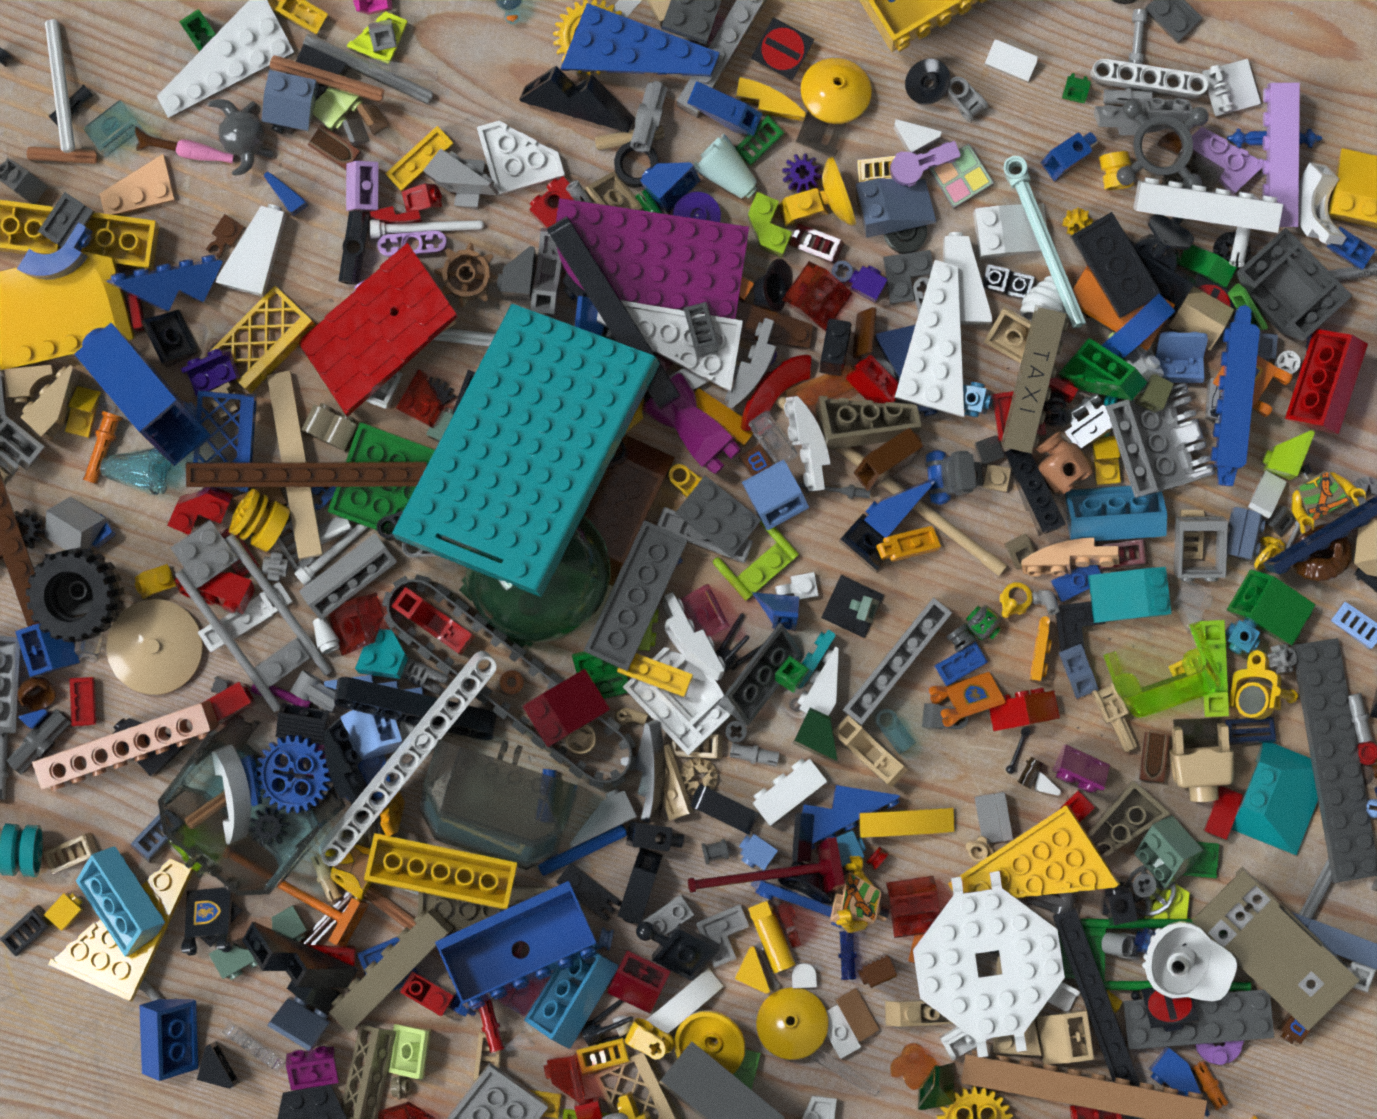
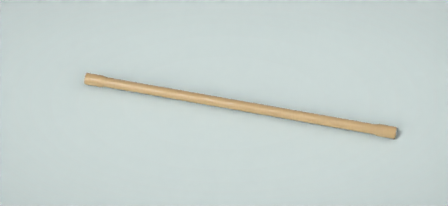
(986, 558)

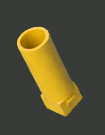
(771, 936)

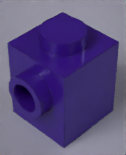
(868, 283)

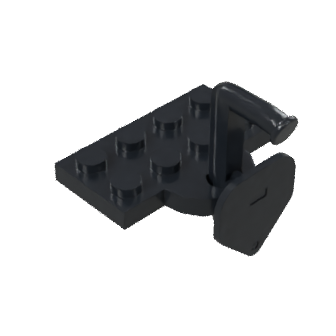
(1164, 258)

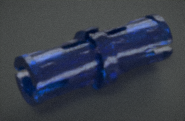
(847, 955)

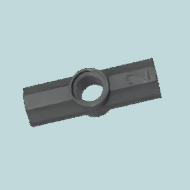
(39, 741)

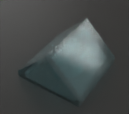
(112, 128)

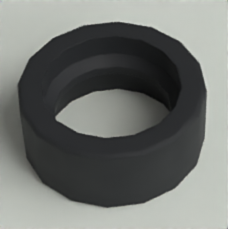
(625, 178)

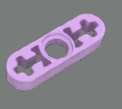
(405, 236)

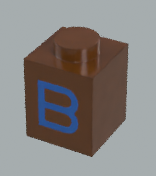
(755, 460)
(1292, 1030)

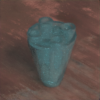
(138, 469)

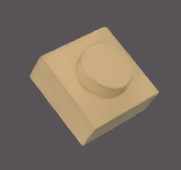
(996, 478)

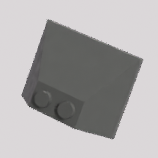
(1292, 286)

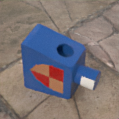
(1068, 155)

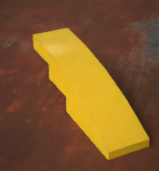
(300, 13)
(906, 822)

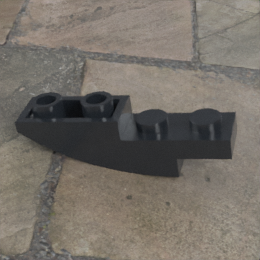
(342, 763)

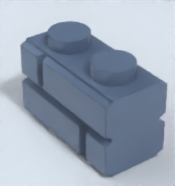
(1243, 533)

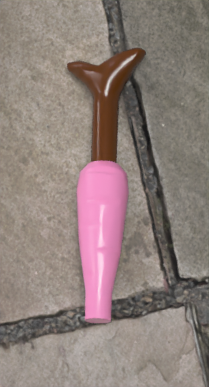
(184, 148)

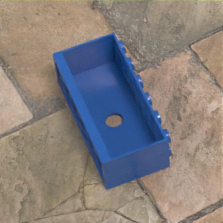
(482, 956)

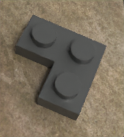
(900, 270)

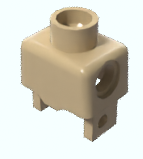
(1202, 767)

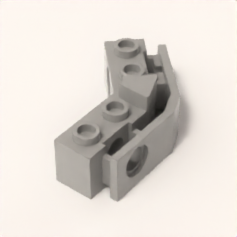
(16, 443)

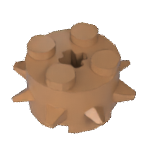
(456, 265)

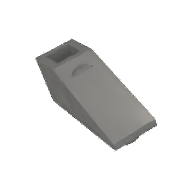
(456, 177)

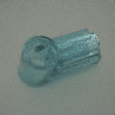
(895, 732)

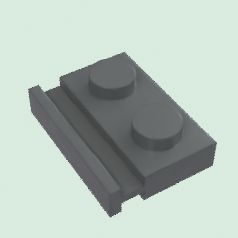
(1174, 17)
(64, 219)

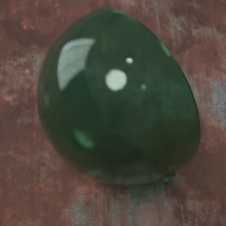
(566, 604)

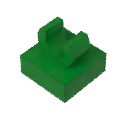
(1076, 89)

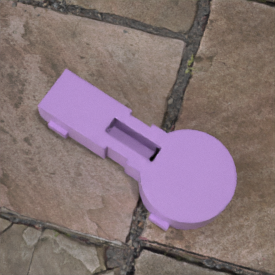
(908, 167)

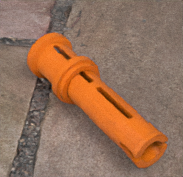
(104, 437)

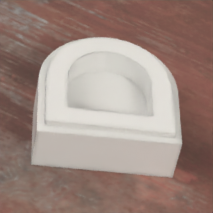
(804, 976)

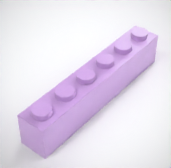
(1282, 148)

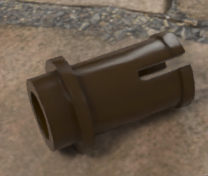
(1030, 772)

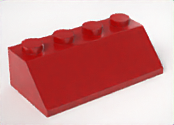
(1326, 380)

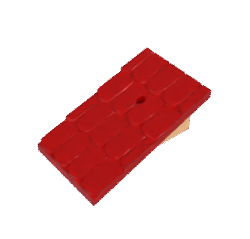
(377, 329)

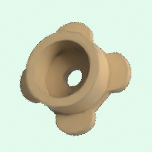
(978, 856)

